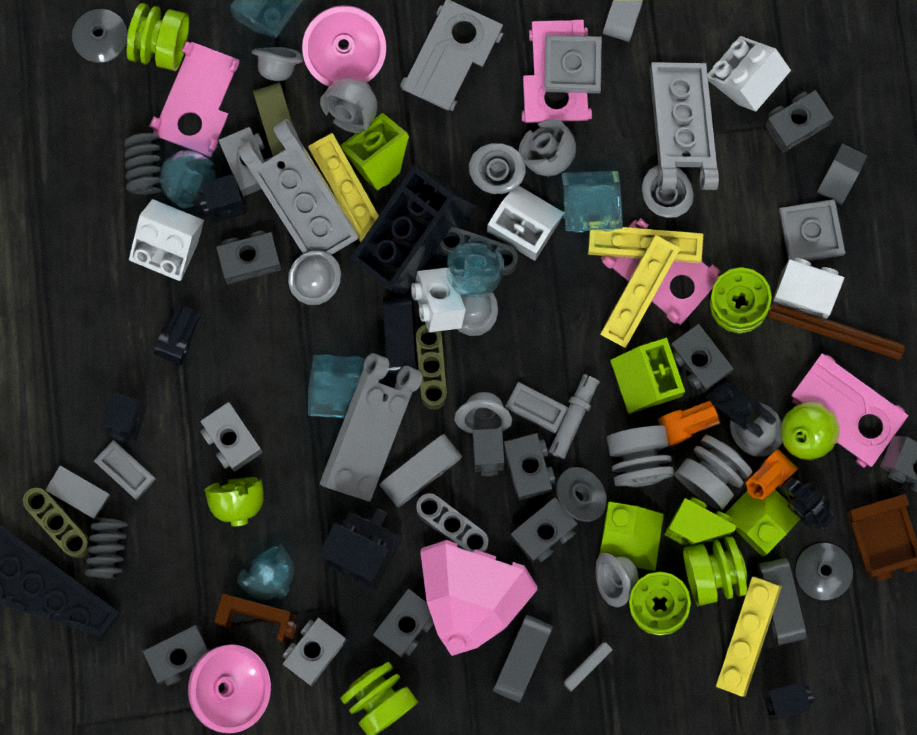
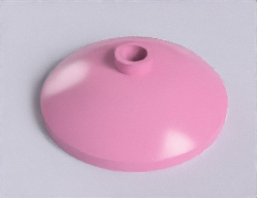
(358, 60)
(245, 688)

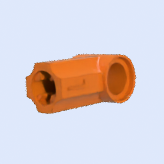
(683, 424)
(773, 472)

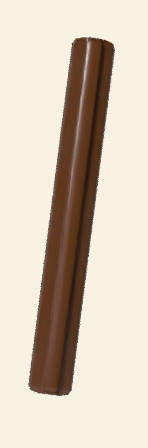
(836, 330)

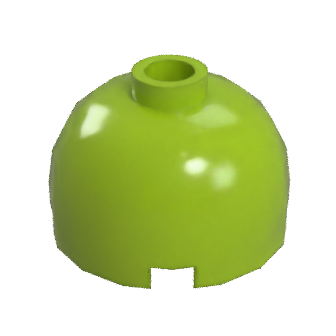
(809, 431)
(236, 500)

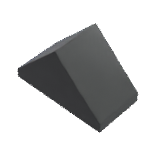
(842, 174)

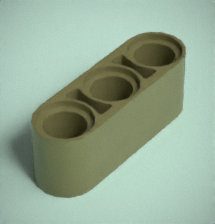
(272, 111)
(431, 380)
(47, 513)

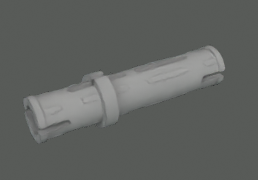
(578, 406)

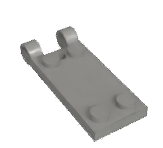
(683, 122)
(300, 194)
(369, 429)

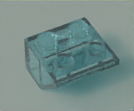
(265, 16)
(591, 201)
(333, 384)

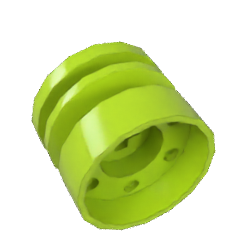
(152, 35)
(736, 284)
(715, 571)
(659, 586)
(378, 699)

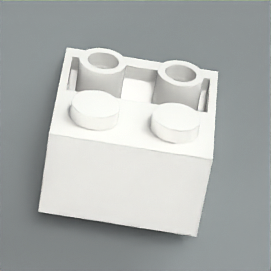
(749, 72)
(524, 222)
(165, 239)
(808, 287)

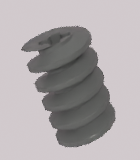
(141, 163)
(106, 548)

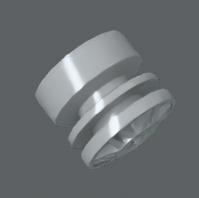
(640, 456)
(717, 468)

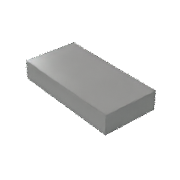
(536, 408)
(124, 470)
(77, 492)
(587, 666)

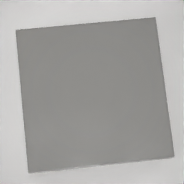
(572, 64)
(812, 231)

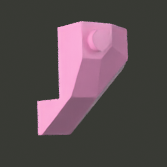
(471, 594)

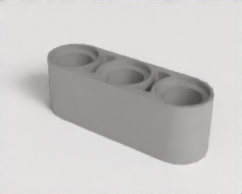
(622, 19)
(420, 470)
(446, 512)

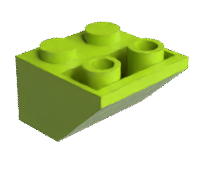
(647, 376)
(697, 525)

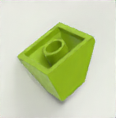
(377, 151)
(762, 521)
(632, 534)

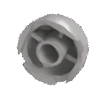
(350, 103)
(548, 148)

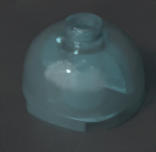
(183, 176)
(474, 270)
(269, 575)

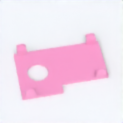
(200, 91)
(535, 106)
(675, 308)
(849, 402)

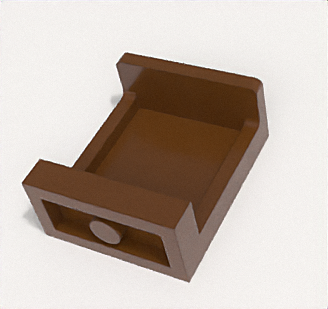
(884, 537)
(230, 605)

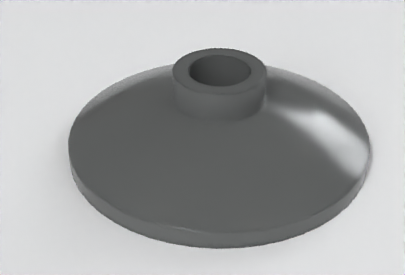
(104, 47)
(581, 494)
(813, 581)

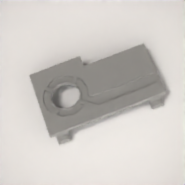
(446, 62)

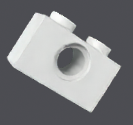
(437, 300)

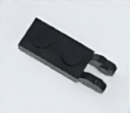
(739, 407)

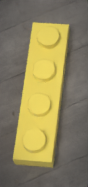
(344, 183)
(635, 241)
(640, 291)
(748, 636)

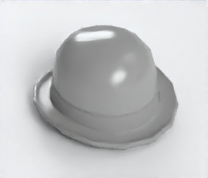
(277, 62)
(497, 168)
(667, 202)
(314, 277)
(479, 315)
(483, 412)
(758, 446)
(615, 578)

